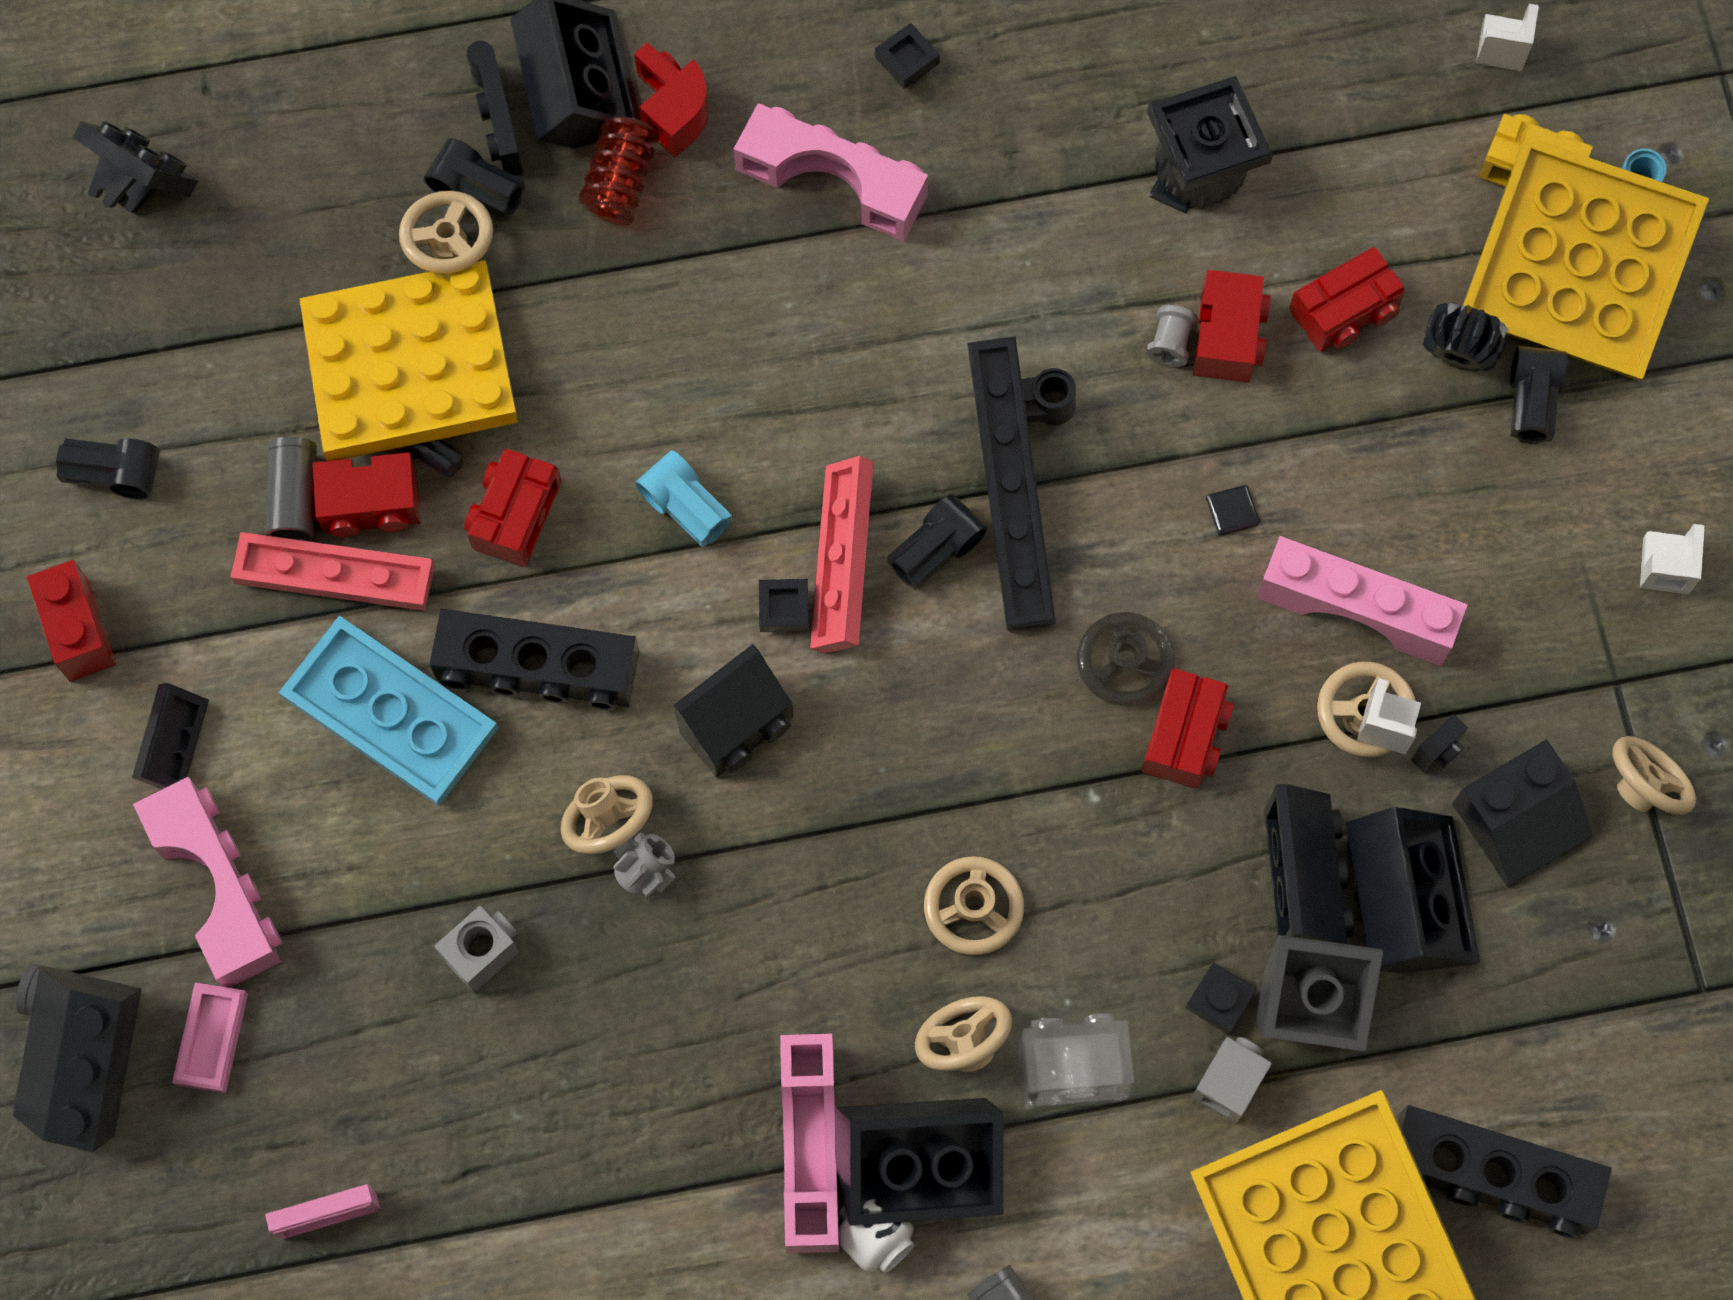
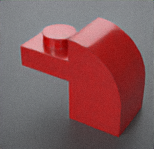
(680, 98)

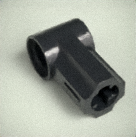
(463, 170)
(1537, 381)
(1041, 410)
(121, 468)
(946, 533)

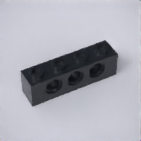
(465, 633)
(1578, 1181)

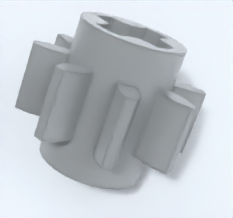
(644, 864)

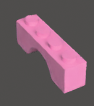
(780, 147)
(1406, 614)
(234, 935)
(809, 1144)

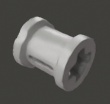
(1172, 335)

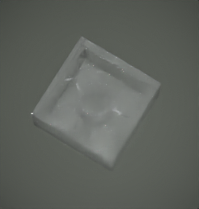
(1075, 1062)

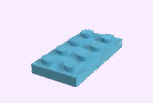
(389, 710)

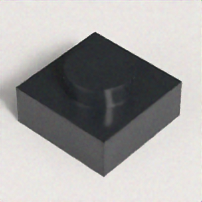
(907, 56)
(783, 605)
(1441, 746)
(1220, 998)

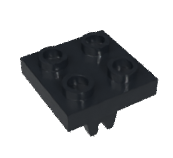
(130, 166)

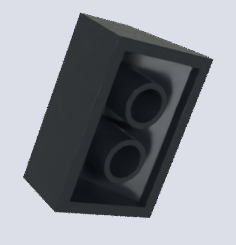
(572, 69)
(1306, 865)
(1412, 890)
(76, 1058)
(920, 1160)

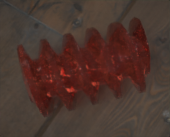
(617, 169)

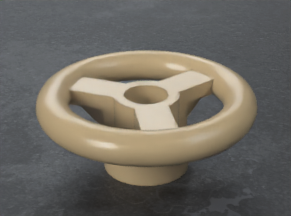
(449, 253)
(1348, 710)
(1647, 782)
(602, 809)
(974, 887)
(966, 1039)

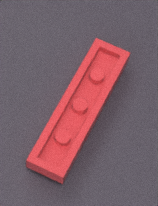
(842, 555)
(332, 571)

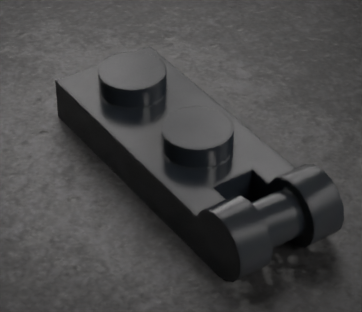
(494, 106)

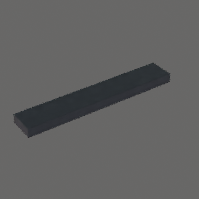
(1011, 483)

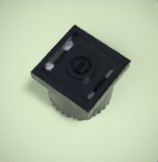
(1207, 142)

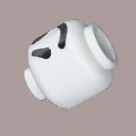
(875, 1244)

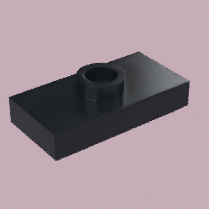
(170, 736)

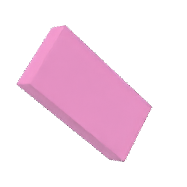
(210, 1038)
(323, 1212)

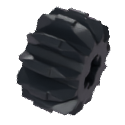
(1465, 336)

